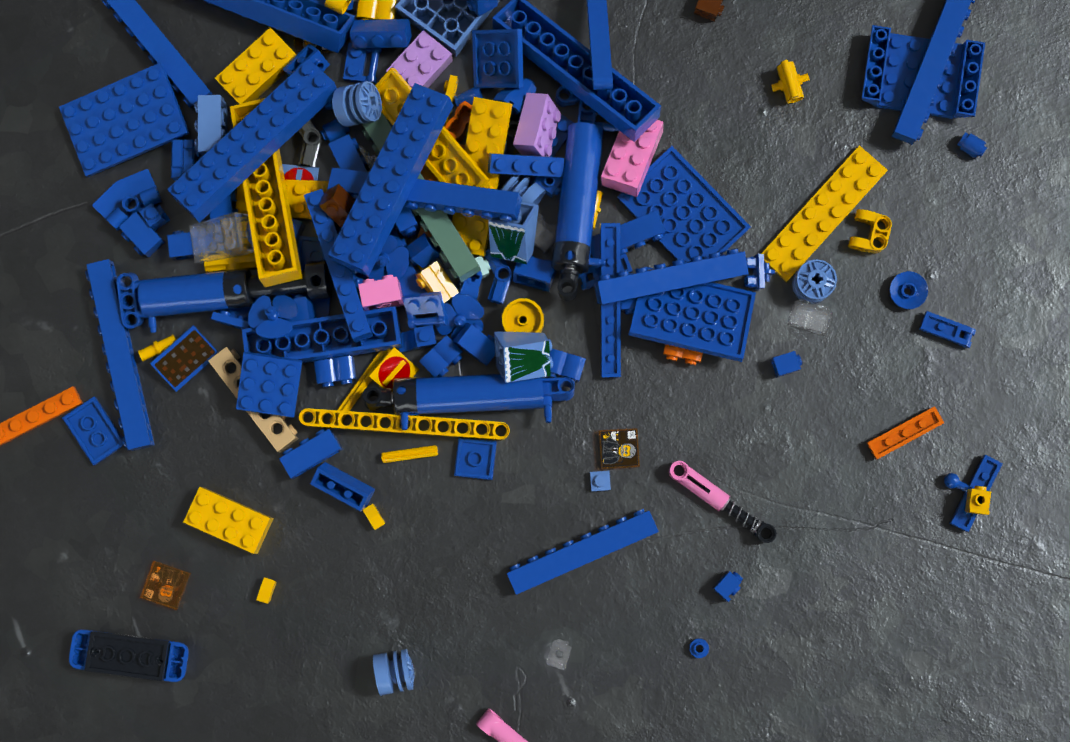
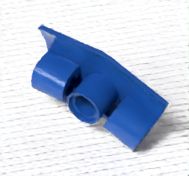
(115, 201)

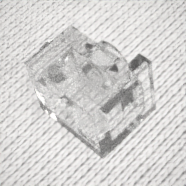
(559, 662)

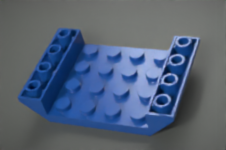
(895, 61)

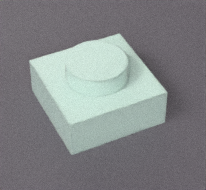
(484, 266)

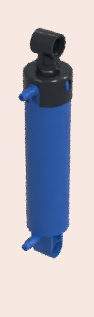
(578, 200)
(468, 394)

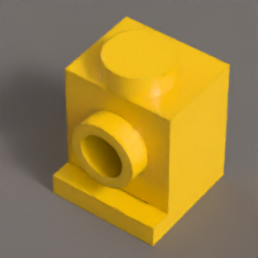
(973, 505)

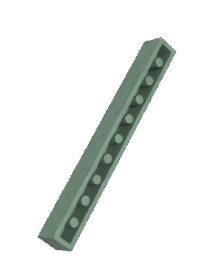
(438, 223)

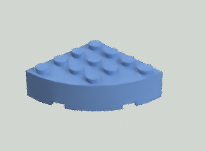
(445, 20)

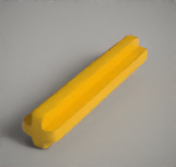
(408, 454)

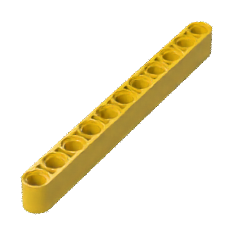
(376, 418)

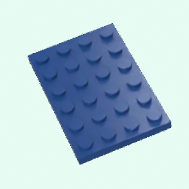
(124, 120)
(689, 208)
(697, 318)

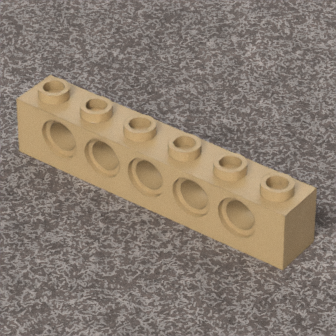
(281, 441)

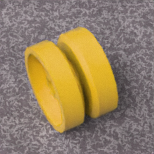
(523, 308)

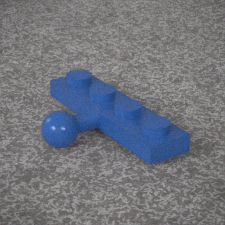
(983, 476)

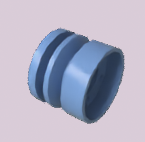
(357, 104)
(530, 195)
(806, 288)
(393, 672)

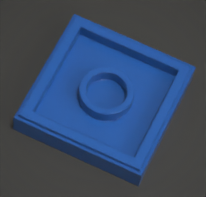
(475, 458)

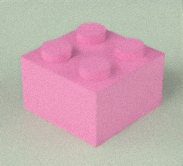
(381, 293)

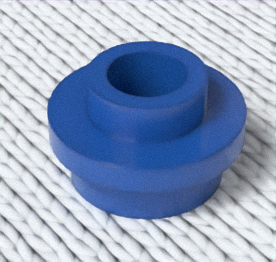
(703, 653)

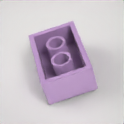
(422, 61)
(537, 125)

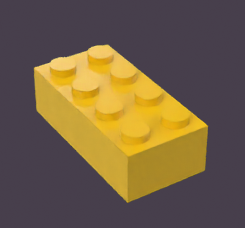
(256, 68)
(228, 520)

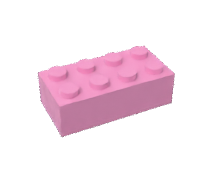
(631, 160)

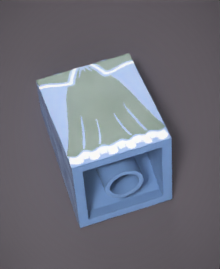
(514, 239)
(522, 355)

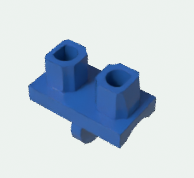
(761, 272)

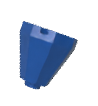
(516, 97)

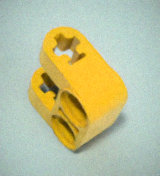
(875, 233)

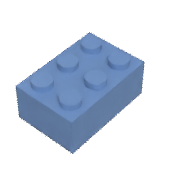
(211, 122)

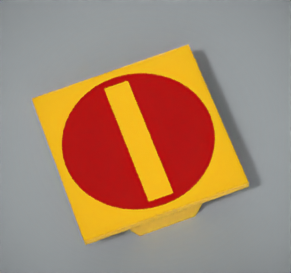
(393, 366)

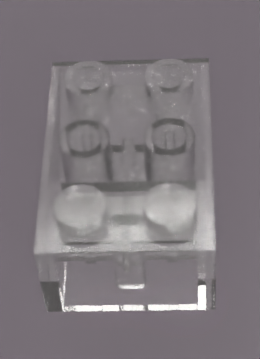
(221, 238)

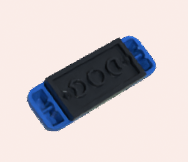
(128, 656)

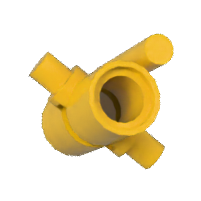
(790, 82)

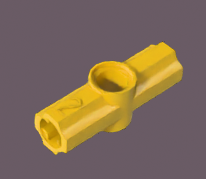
(240, 262)

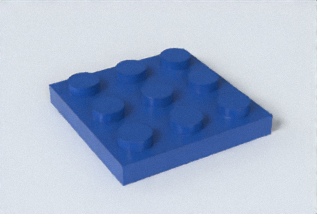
(497, 58)
(269, 384)

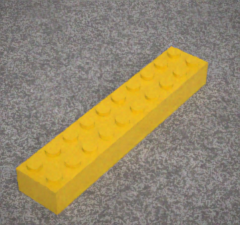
(269, 215)

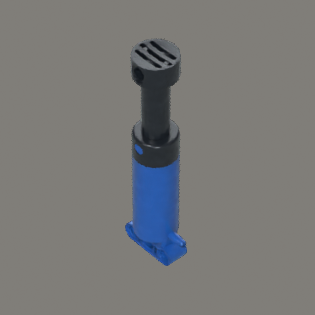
(210, 292)

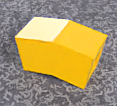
(374, 516)
(266, 590)

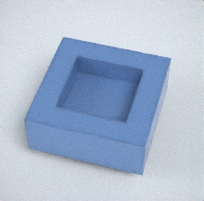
(600, 481)

